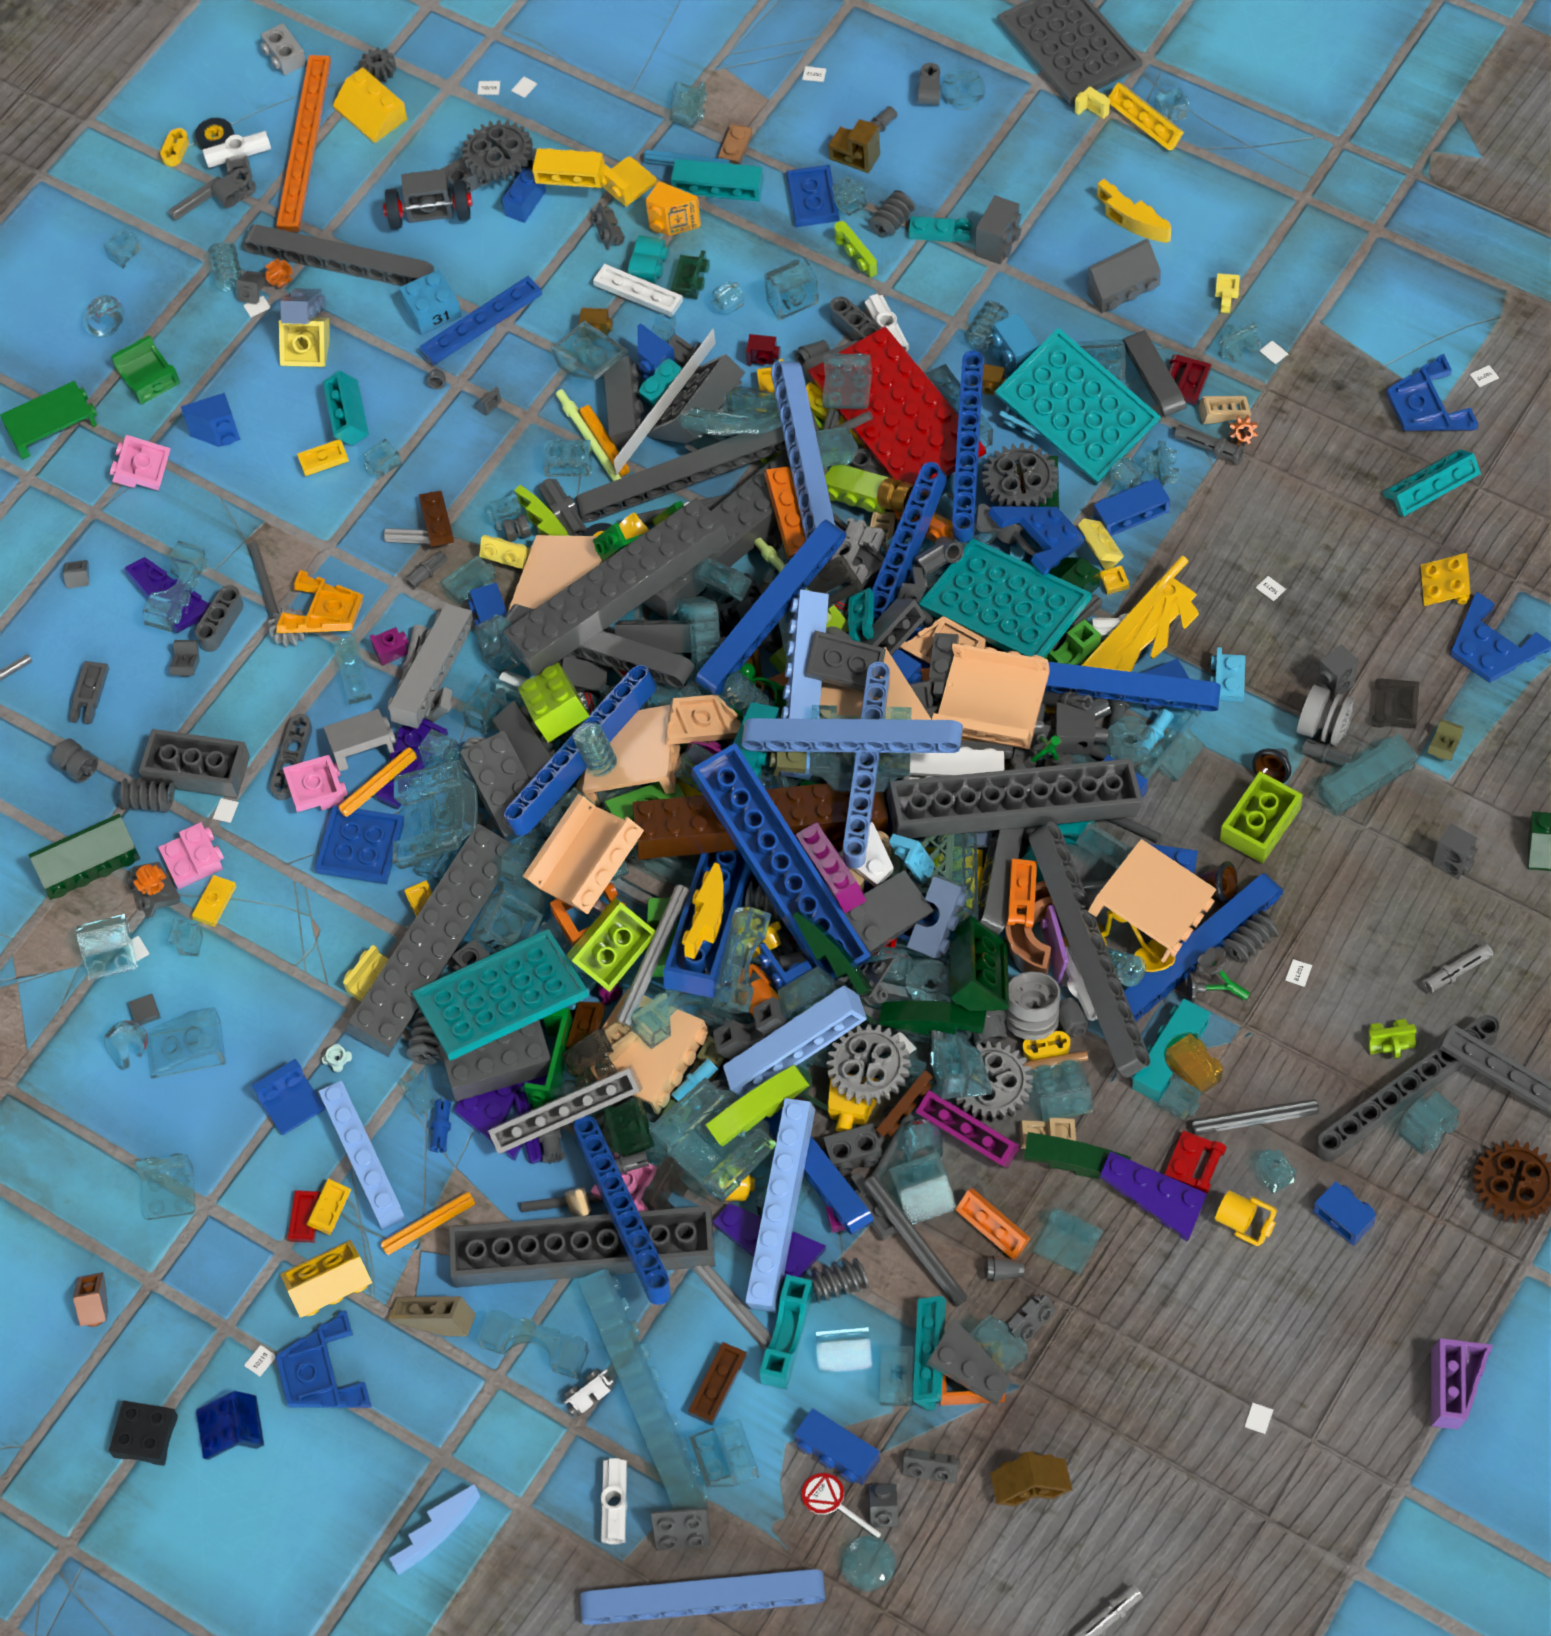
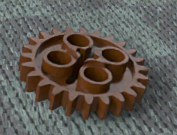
(1492, 1174)

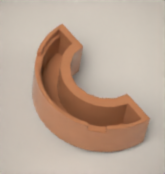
(1022, 946)

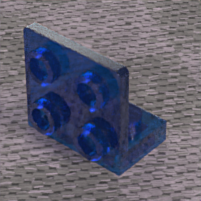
(229, 1423)

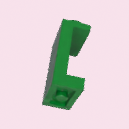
(145, 370)

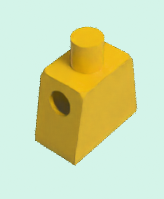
(849, 1111)

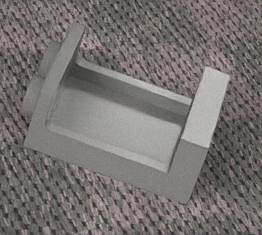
(358, 735)

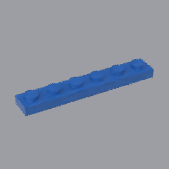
(480, 320)

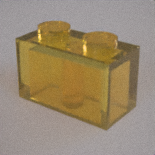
(1194, 1064)

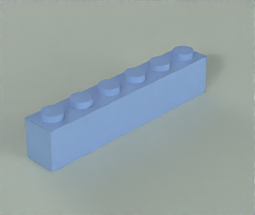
(795, 1040)
(361, 1155)

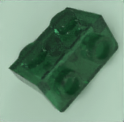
(689, 275)
(628, 1127)

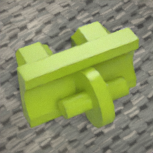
(1392, 1039)

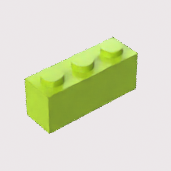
(854, 487)

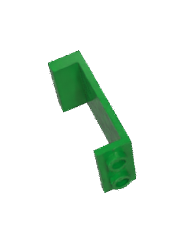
(47, 415)
(613, 540)
(557, 1025)

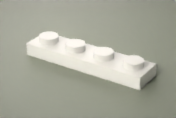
(638, 290)

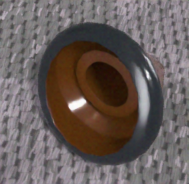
(1272, 763)
(1224, 879)

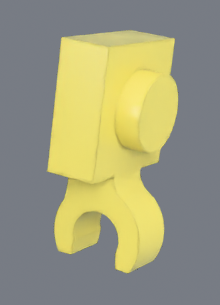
(1227, 288)

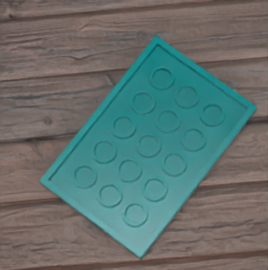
(1077, 405)
(1005, 600)
(499, 994)

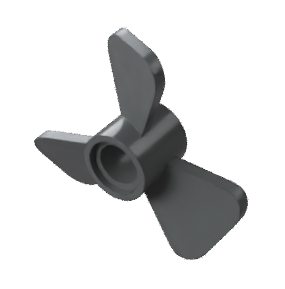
(1007, 534)

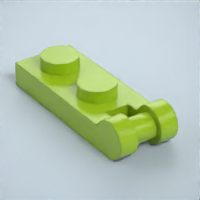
(855, 248)

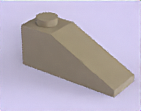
(434, 1314)

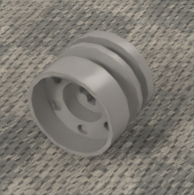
(1325, 715)
(1033, 1005)

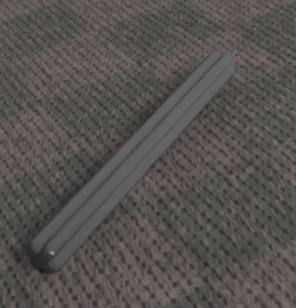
(915, 1240)

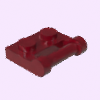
(1193, 378)

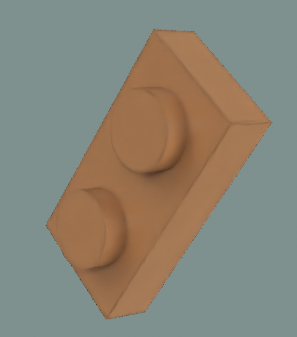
(736, 143)

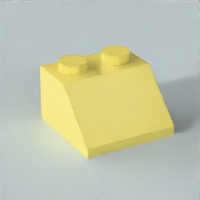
(304, 343)

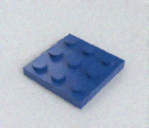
(359, 845)

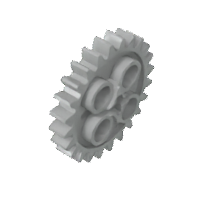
(891, 1068)
(1004, 1098)

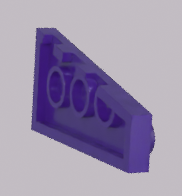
(744, 1229)

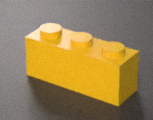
(568, 168)

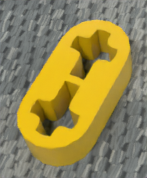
(170, 145)
(1047, 1046)

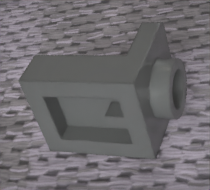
(249, 286)

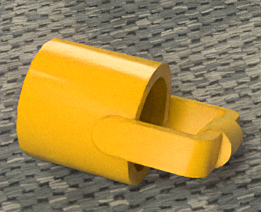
(1239, 1212)

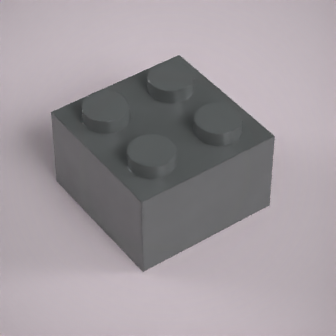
(998, 230)

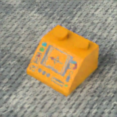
(672, 210)

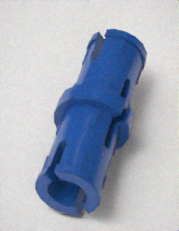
(440, 1126)

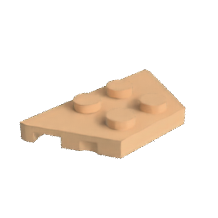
(922, 644)
(700, 720)

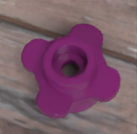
(610, 996)

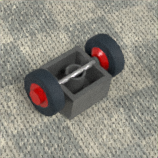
(427, 199)

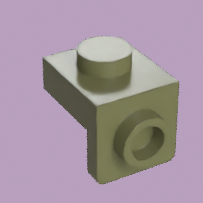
(1446, 740)
(788, 762)

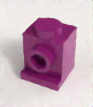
(389, 645)

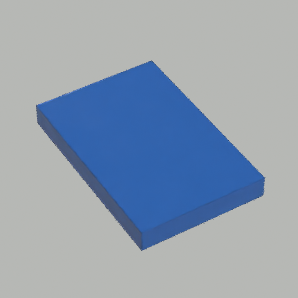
(812, 195)

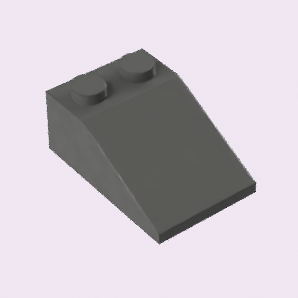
(888, 912)

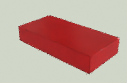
(301, 1211)

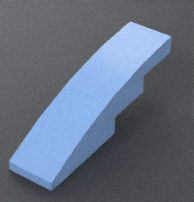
(443, 1522)

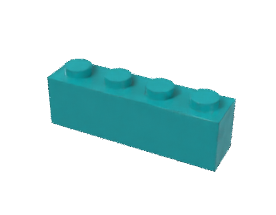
(718, 179)
(756, 758)

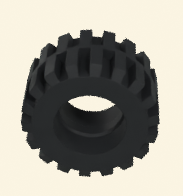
(726, 606)

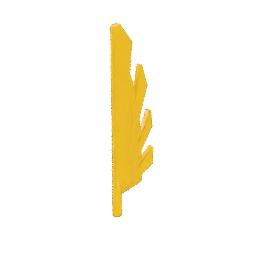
(1144, 623)

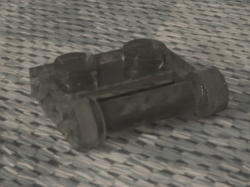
(834, 574)
(1404, 703)

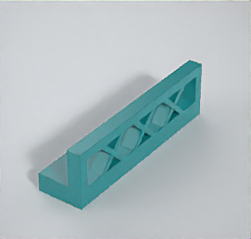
(1433, 481)
(929, 1332)

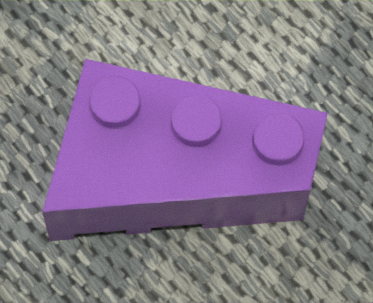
(1455, 1379)

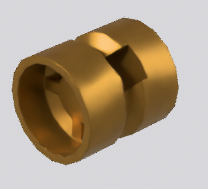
(894, 494)

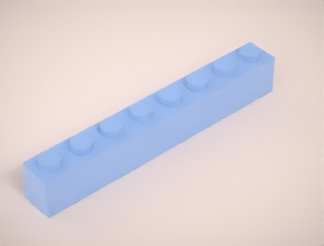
(803, 692)
(780, 1205)

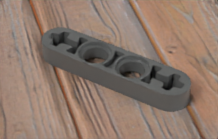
(287, 756)

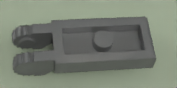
(89, 690)

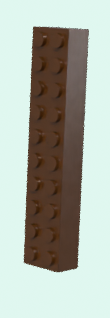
(691, 826)

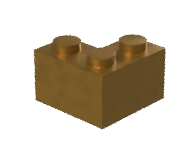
(856, 147)
(1029, 1478)

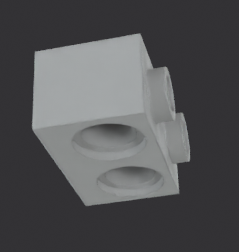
(283, 49)

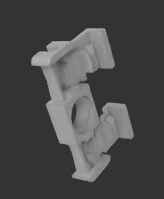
(860, 534)

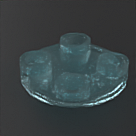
(868, 1563)

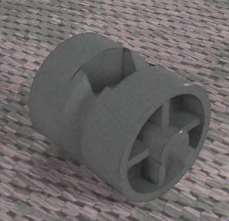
(76, 761)

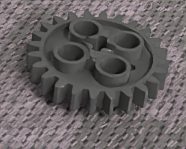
(497, 150)
(1040, 473)

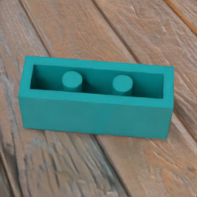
(345, 408)

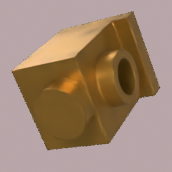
(597, 318)
(992, 378)

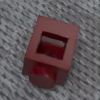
(762, 350)

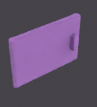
(1054, 939)

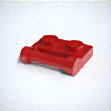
(1187, 1157)

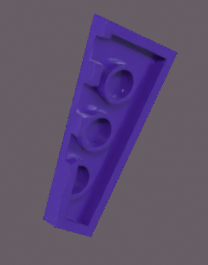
(152, 578)
(411, 738)
(1163, 1196)

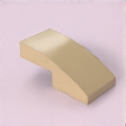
(1054, 1127)

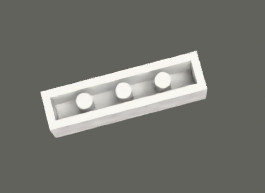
(948, 764)

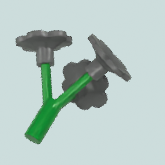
(1042, 738)
(1212, 963)

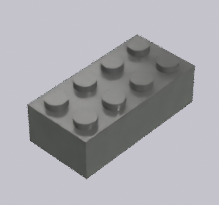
(195, 762)
(497, 776)
(500, 1063)

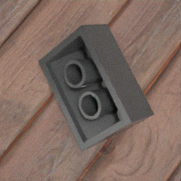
(1123, 276)

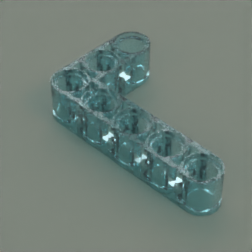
(704, 628)

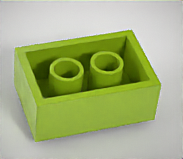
(553, 702)
(1261, 817)
(611, 944)

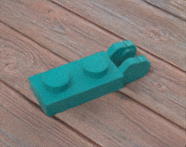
(940, 229)
(861, 614)

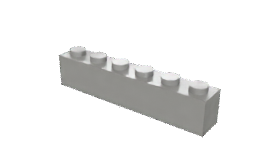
(430, 666)
(565, 1109)

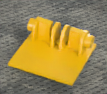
(1446, 580)

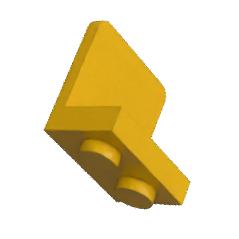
(627, 180)

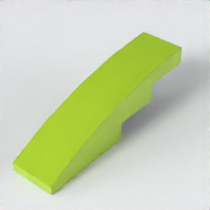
(539, 513)
(757, 1104)

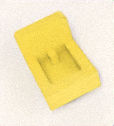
(1094, 101)

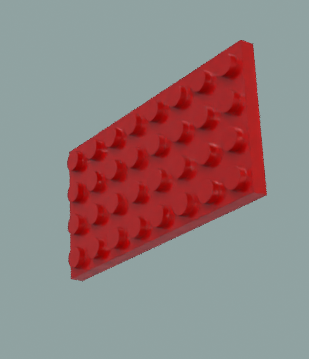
(909, 414)

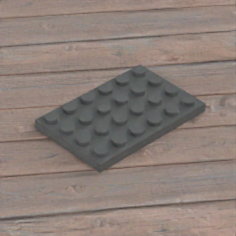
(1070, 44)

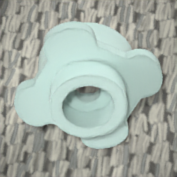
(334, 1051)

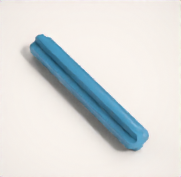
(668, 158)

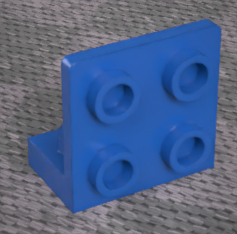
(775, 971)
(288, 1097)

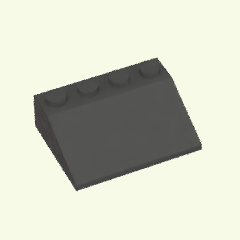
(703, 390)

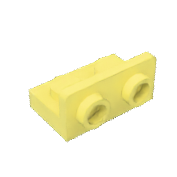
(1101, 543)
(503, 551)
(361, 978)

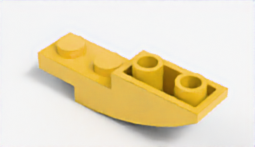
(1135, 218)
(708, 912)

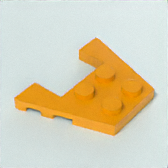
(330, 611)

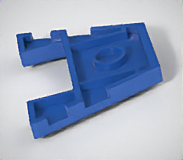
(1419, 405)
(1047, 527)
(1488, 651)
(309, 1373)

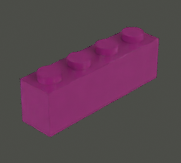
(831, 867)
(968, 1129)

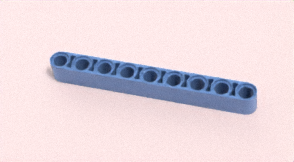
(801, 445)
(852, 735)
(865, 774)
(702, 1597)

